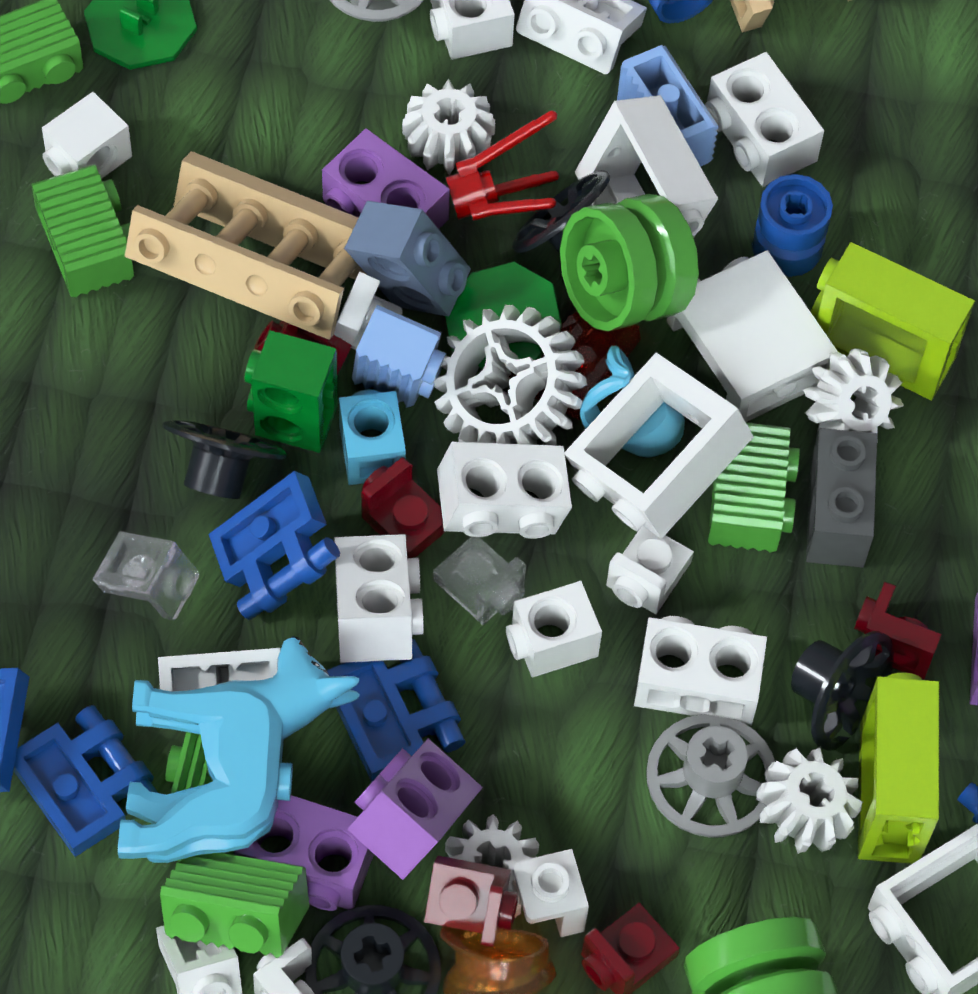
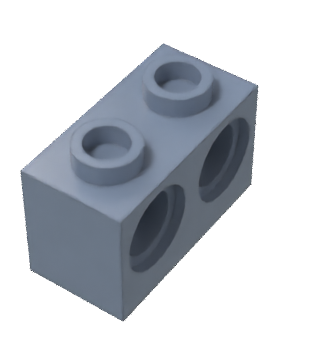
(409, 258)

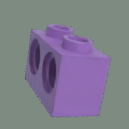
(389, 178)
(412, 806)
(314, 834)

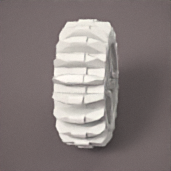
(492, 340)

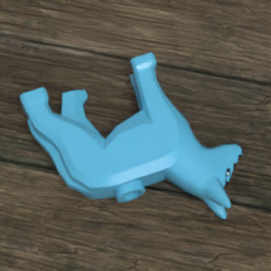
(243, 748)

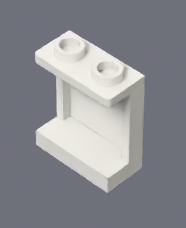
(755, 334)

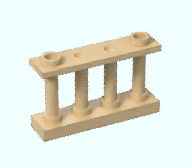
(255, 210)

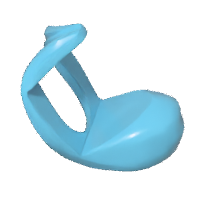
(657, 434)

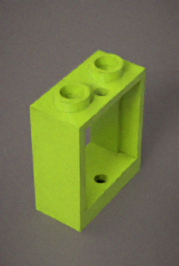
(892, 315)
(899, 769)

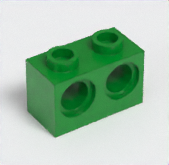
(293, 390)

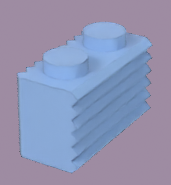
(659, 74)
(398, 356)

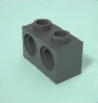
(841, 497)

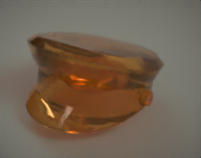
(513, 966)

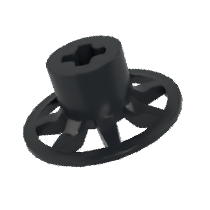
(580, 195)
(217, 464)
(837, 680)
(373, 953)

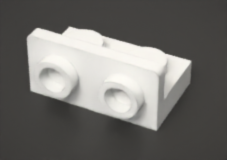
(582, 28)

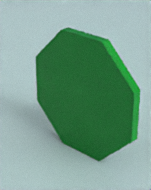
(139, 30)
(500, 286)

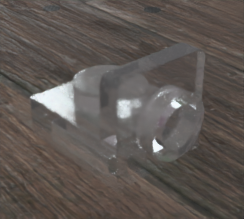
(148, 571)
(481, 579)

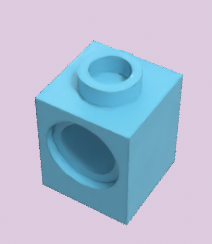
(370, 411)

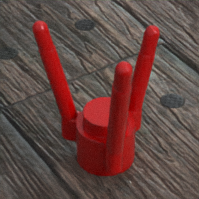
(475, 192)

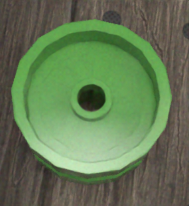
(629, 261)
(761, 959)

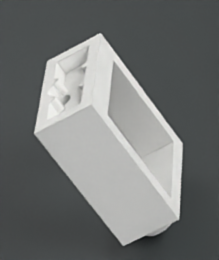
(647, 133)
(691, 472)
(895, 925)

